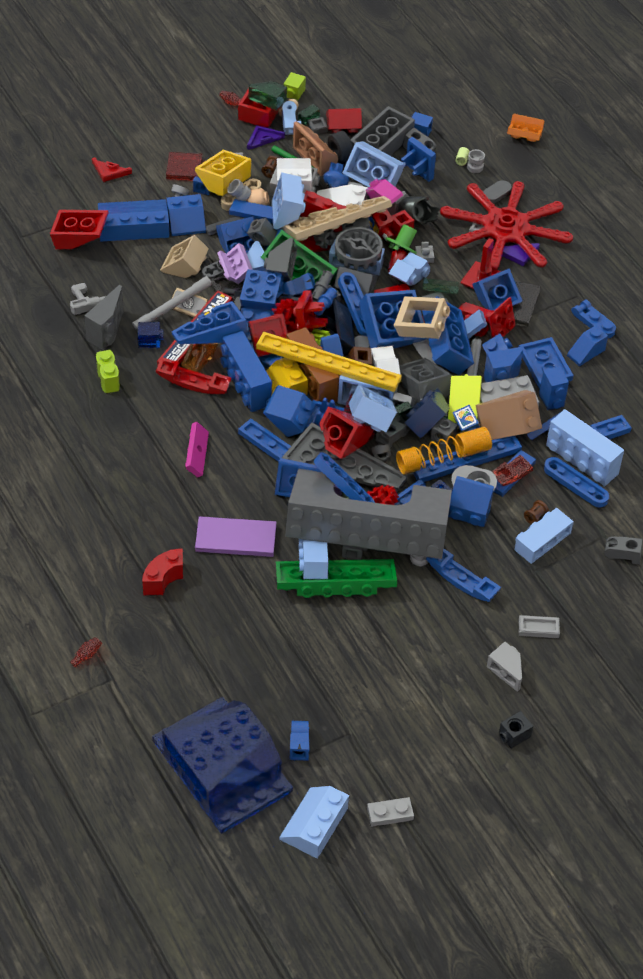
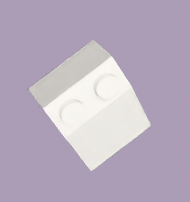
(298, 167)
(345, 194)

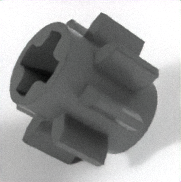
(325, 239)

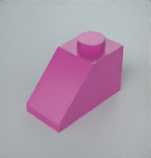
(383, 188)

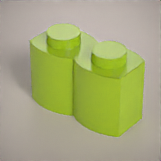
(107, 371)

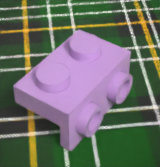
(235, 263)

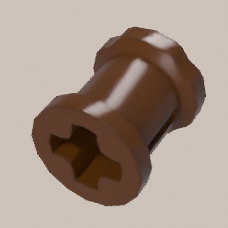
(265, 169)
(536, 512)

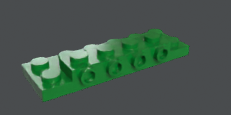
(344, 578)

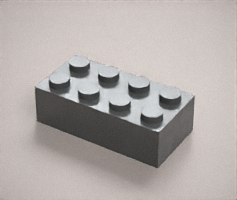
(386, 131)

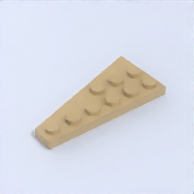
(332, 218)

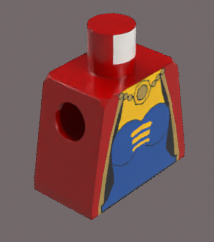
(382, 224)

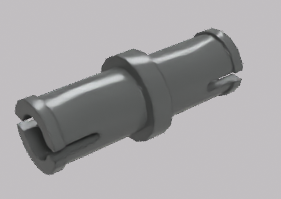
(322, 285)

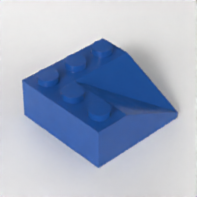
(379, 315)

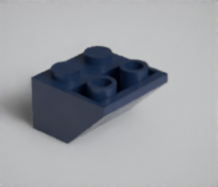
(427, 412)

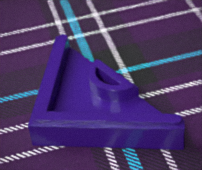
(264, 136)
(516, 253)

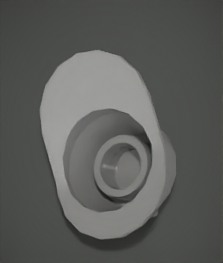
(476, 474)

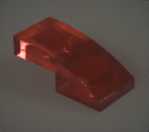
(512, 471)

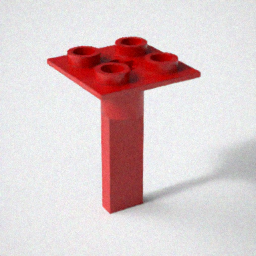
(481, 270)
(500, 320)

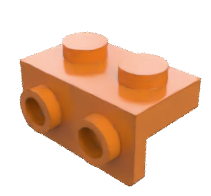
(526, 127)

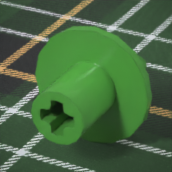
(403, 239)

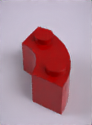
(162, 571)

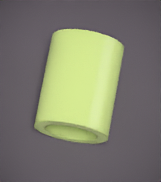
(462, 156)

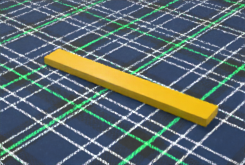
(329, 361)

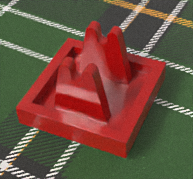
(305, 313)

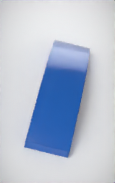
(464, 579)

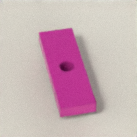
(197, 449)

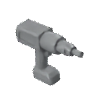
(83, 303)

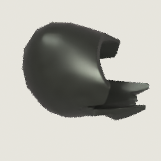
(419, 209)

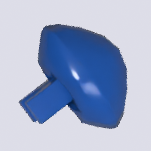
(334, 176)

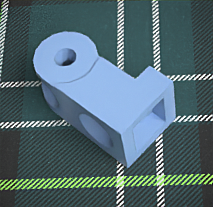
(289, 117)

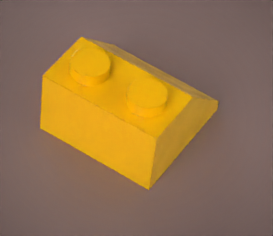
(287, 374)

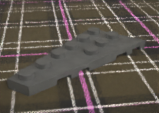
(358, 465)

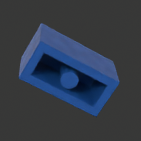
(553, 388)

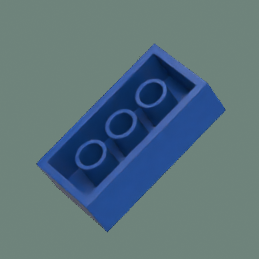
(453, 346)
(246, 371)

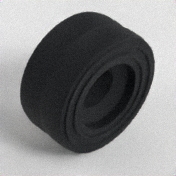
(341, 145)

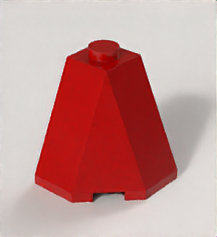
(343, 433)

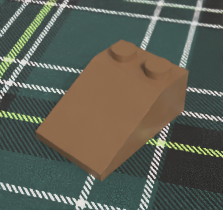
(510, 415)

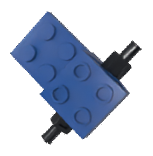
(259, 295)

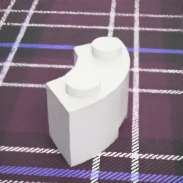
(385, 359)

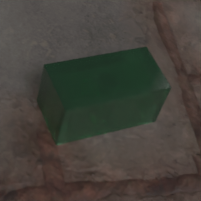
(308, 113)

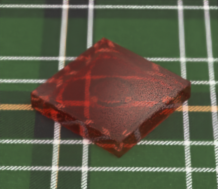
(182, 165)

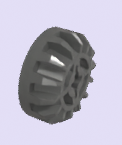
(362, 246)

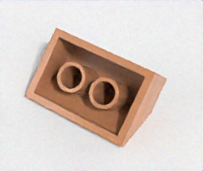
(311, 146)

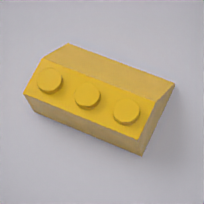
(222, 170)

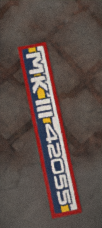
(178, 351)

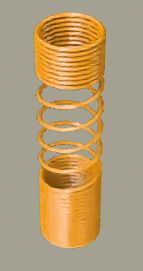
(465, 444)

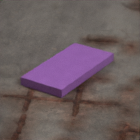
(235, 536)

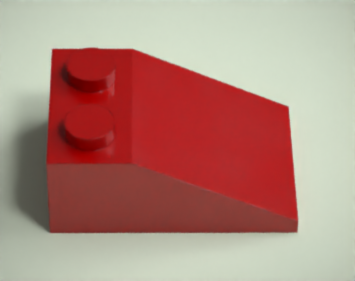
(77, 227)

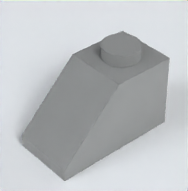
(507, 665)

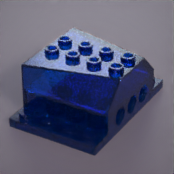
(225, 761)

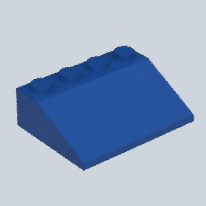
(135, 220)

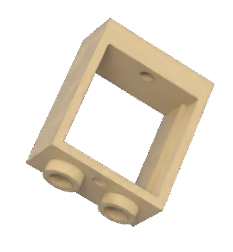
(421, 330)

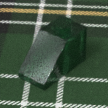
(268, 94)

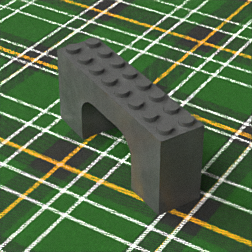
(408, 528)

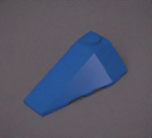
(210, 328)

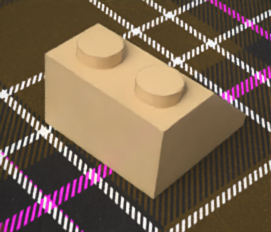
(185, 258)

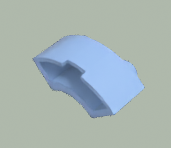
(410, 269)

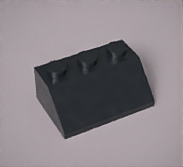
(339, 323)

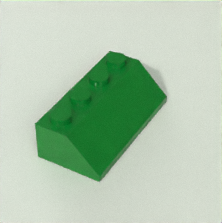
(306, 260)

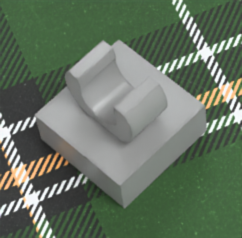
(425, 252)

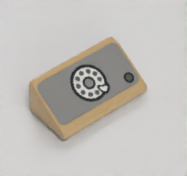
(190, 306)

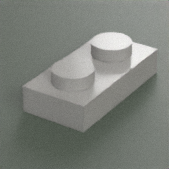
(390, 811)

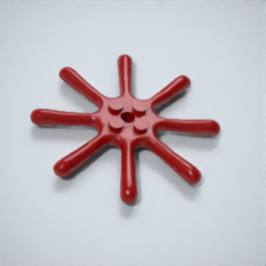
(506, 225)

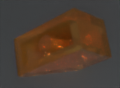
(198, 356)

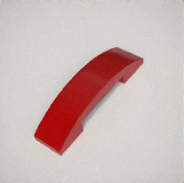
(192, 380)

